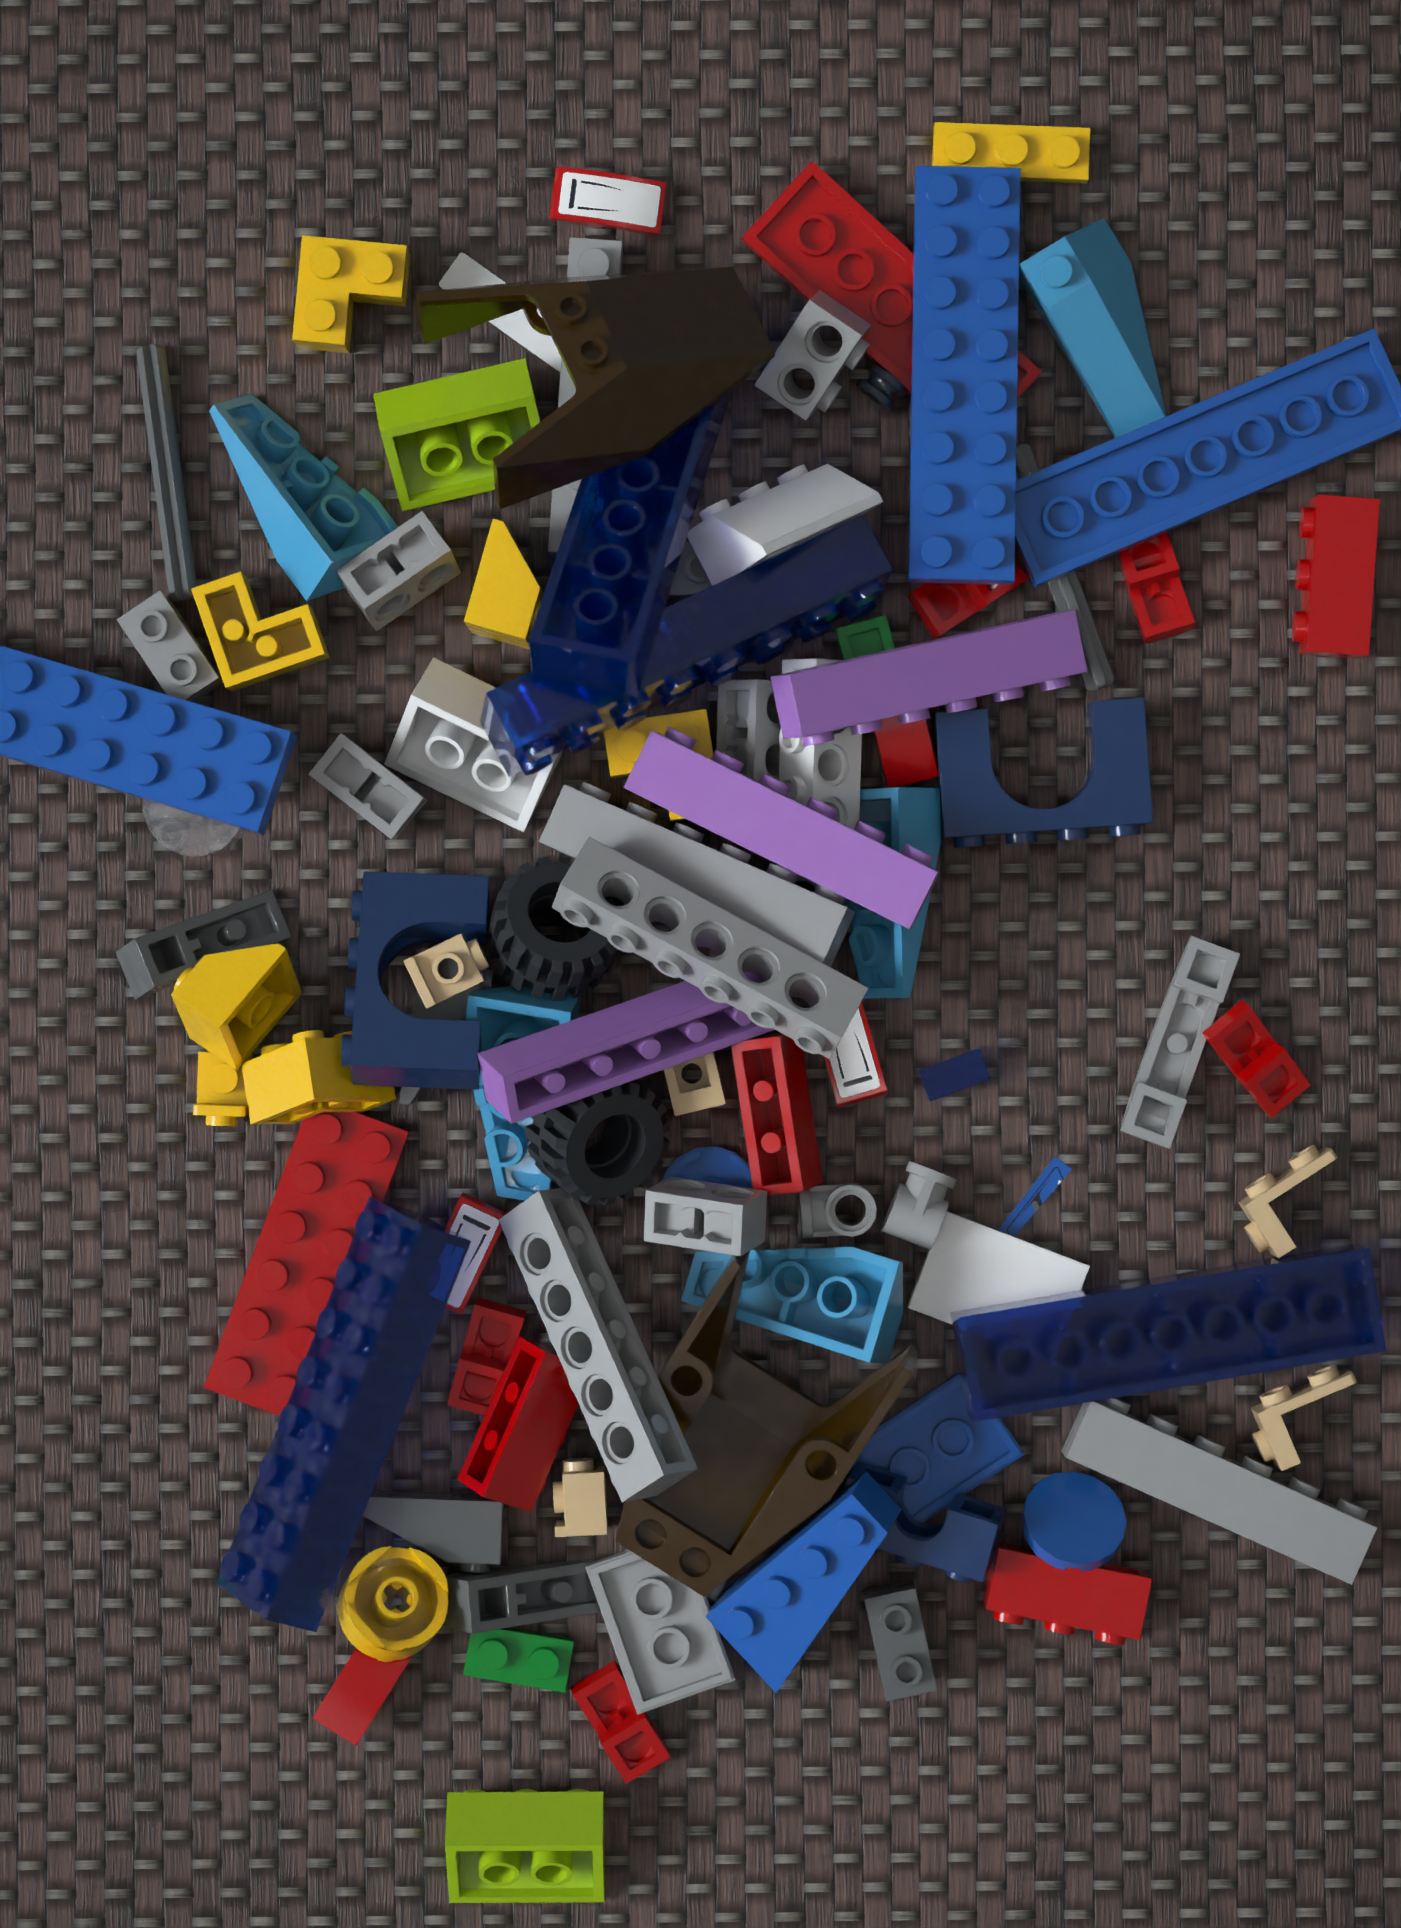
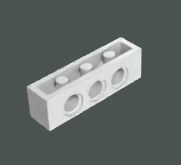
(825, 769)

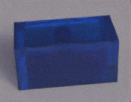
(954, 1074)

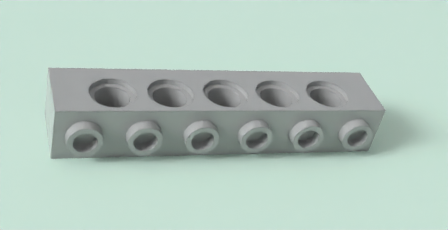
(699, 923)
(597, 1345)

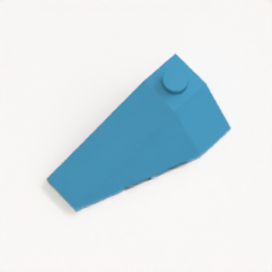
(1096, 316)
(300, 502)
(881, 948)
(506, 1017)
(816, 1295)

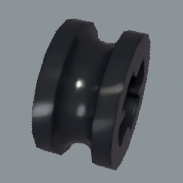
(882, 388)

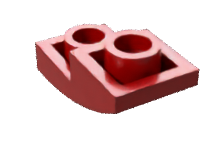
(905, 752)
(358, 1695)

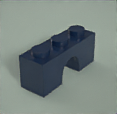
(959, 1544)

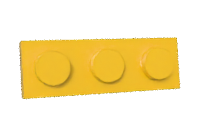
(1038, 151)

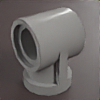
(919, 1206)
(819, 1214)

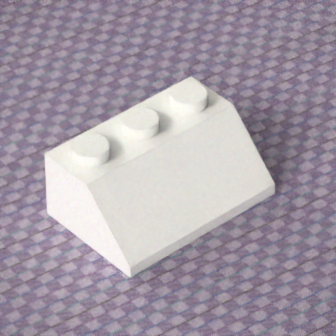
(777, 518)
(450, 752)

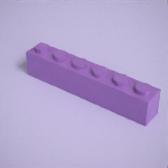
(929, 675)
(781, 828)
(609, 1049)

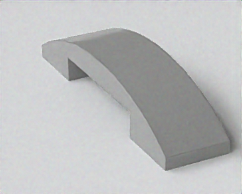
(1178, 1042)

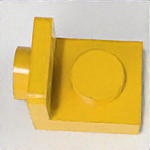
(220, 1091)

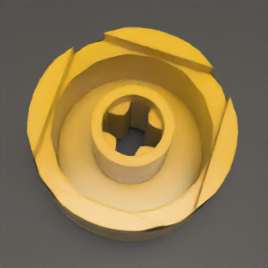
(385, 1575)

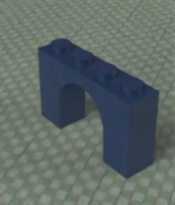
(1112, 796)
(394, 916)

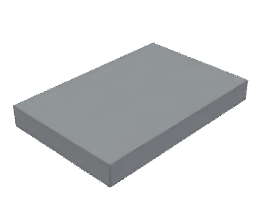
(658, 1631)

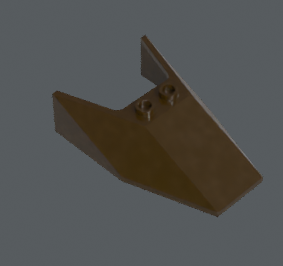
(638, 350)
(758, 1447)

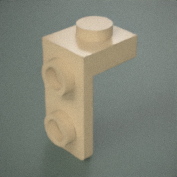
(1265, 1228)
(1273, 1438)

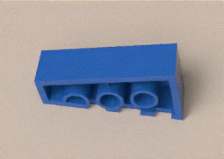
(795, 1587)

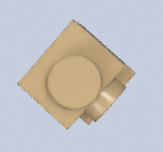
(425, 969)
(695, 1096)
(581, 1499)

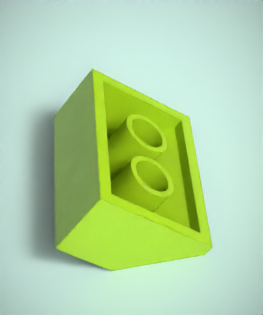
(451, 428)
(525, 1846)

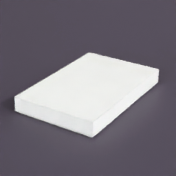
(986, 1267)

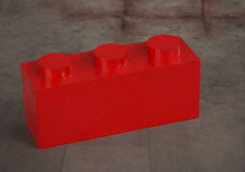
(1336, 576)
(777, 1114)
(521, 1428)
(1099, 1600)

